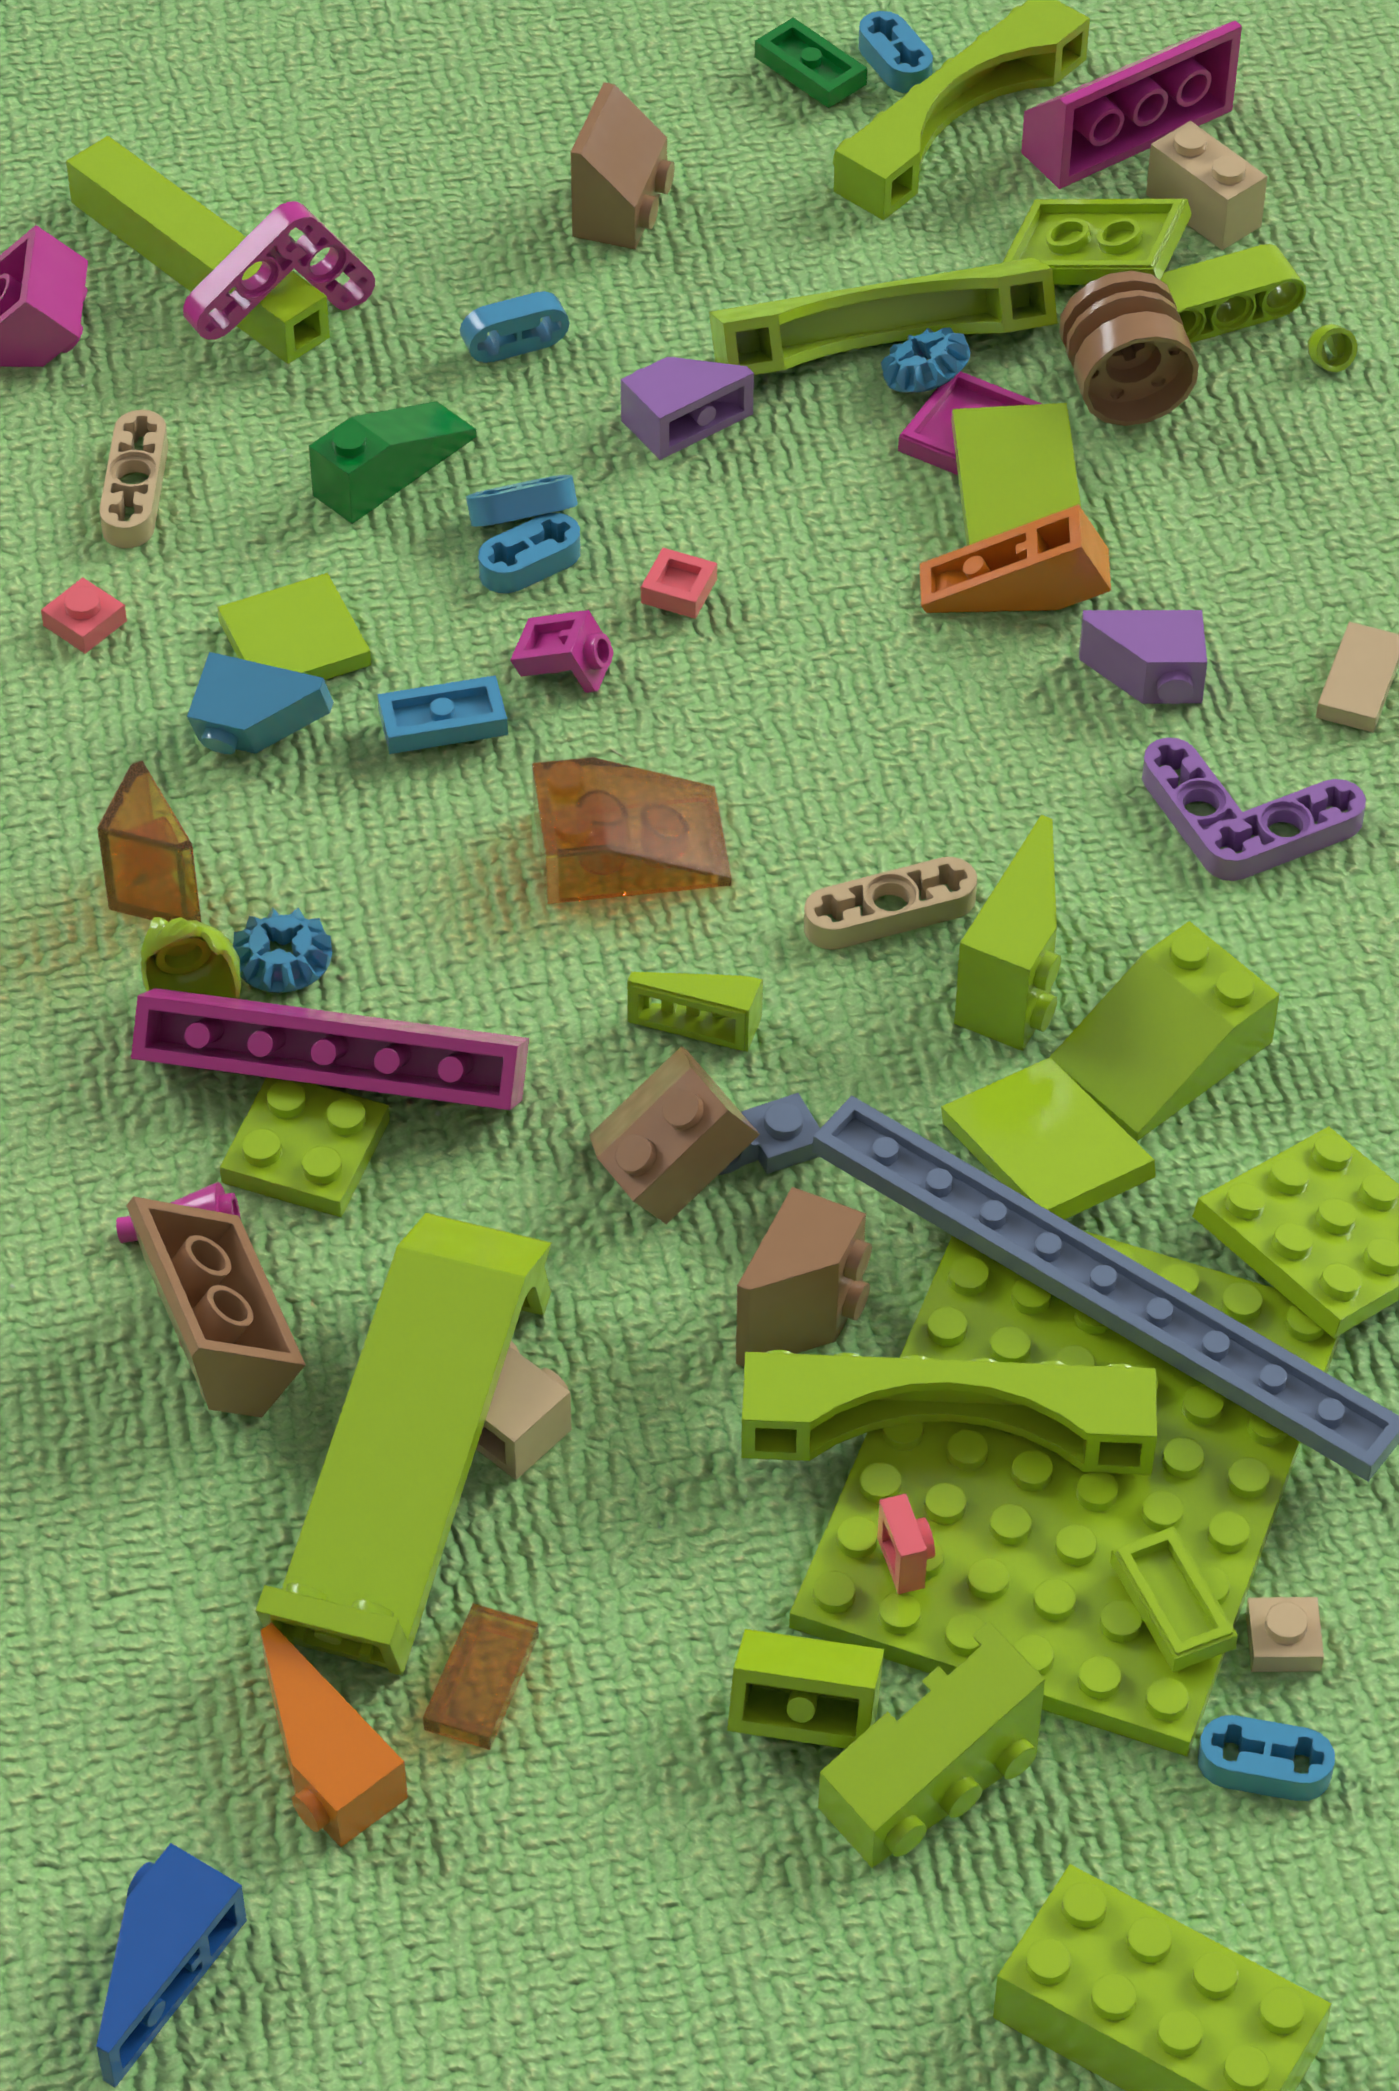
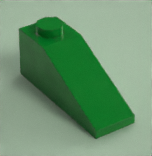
(381, 454)

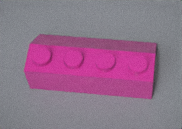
(1133, 106)

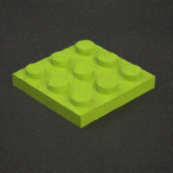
(1315, 1228)

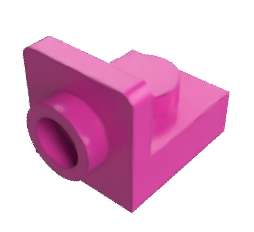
(564, 644)

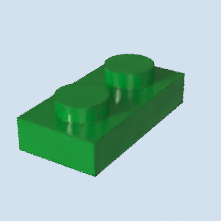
(810, 62)

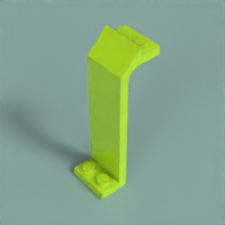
(406, 1440)

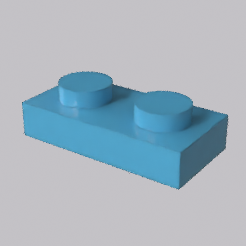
(442, 714)

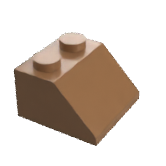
(617, 172)
(671, 1137)
(803, 1277)

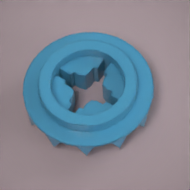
(908, 366)
(277, 969)

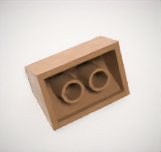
(218, 1304)

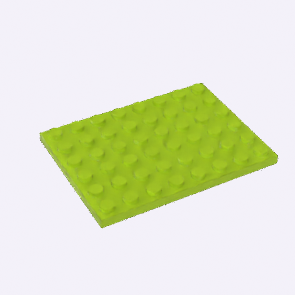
(1033, 1535)

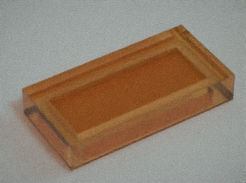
(481, 1676)

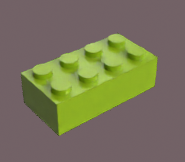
(1153, 1998)

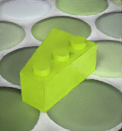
(939, 1753)

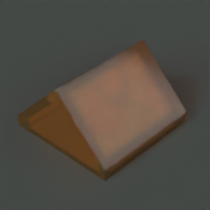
(146, 853)

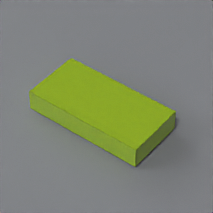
(1173, 1599)

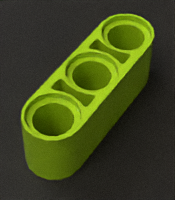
(1234, 291)

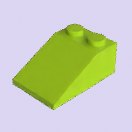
(1010, 949)
(1169, 1030)

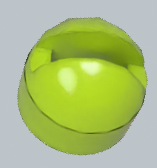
(1340, 343)

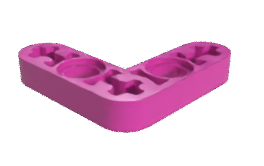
(279, 256)

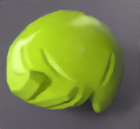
(189, 959)

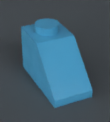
(253, 704)

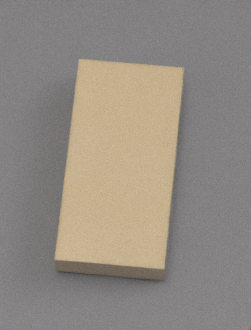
(1360, 677)

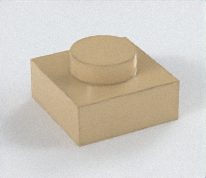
(1284, 1634)

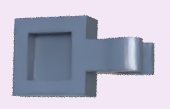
(784, 1136)

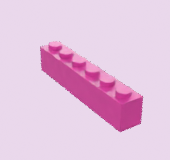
(330, 1048)

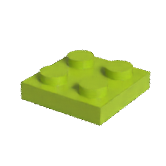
(305, 1145)

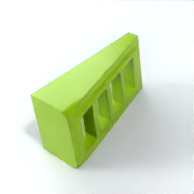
(698, 1006)

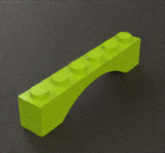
(1022, 52)
(813, 326)
(1085, 1413)

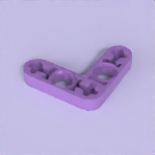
(1233, 827)

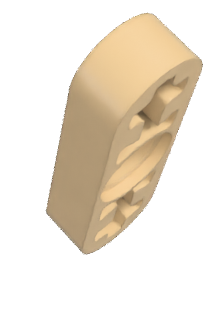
(142, 496)
(878, 923)

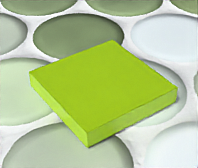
(297, 629)

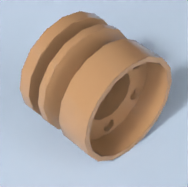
(1128, 348)

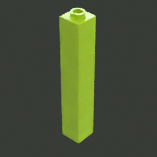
(189, 242)

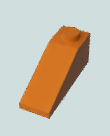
(1022, 569)
(335, 1759)

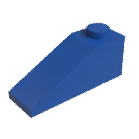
(169, 1936)

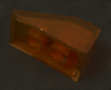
(624, 831)

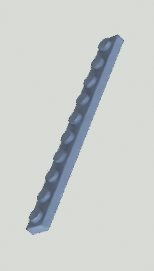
(1110, 1288)

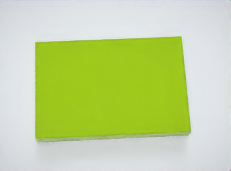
(1100, 236)
(1013, 466)
(1048, 1140)

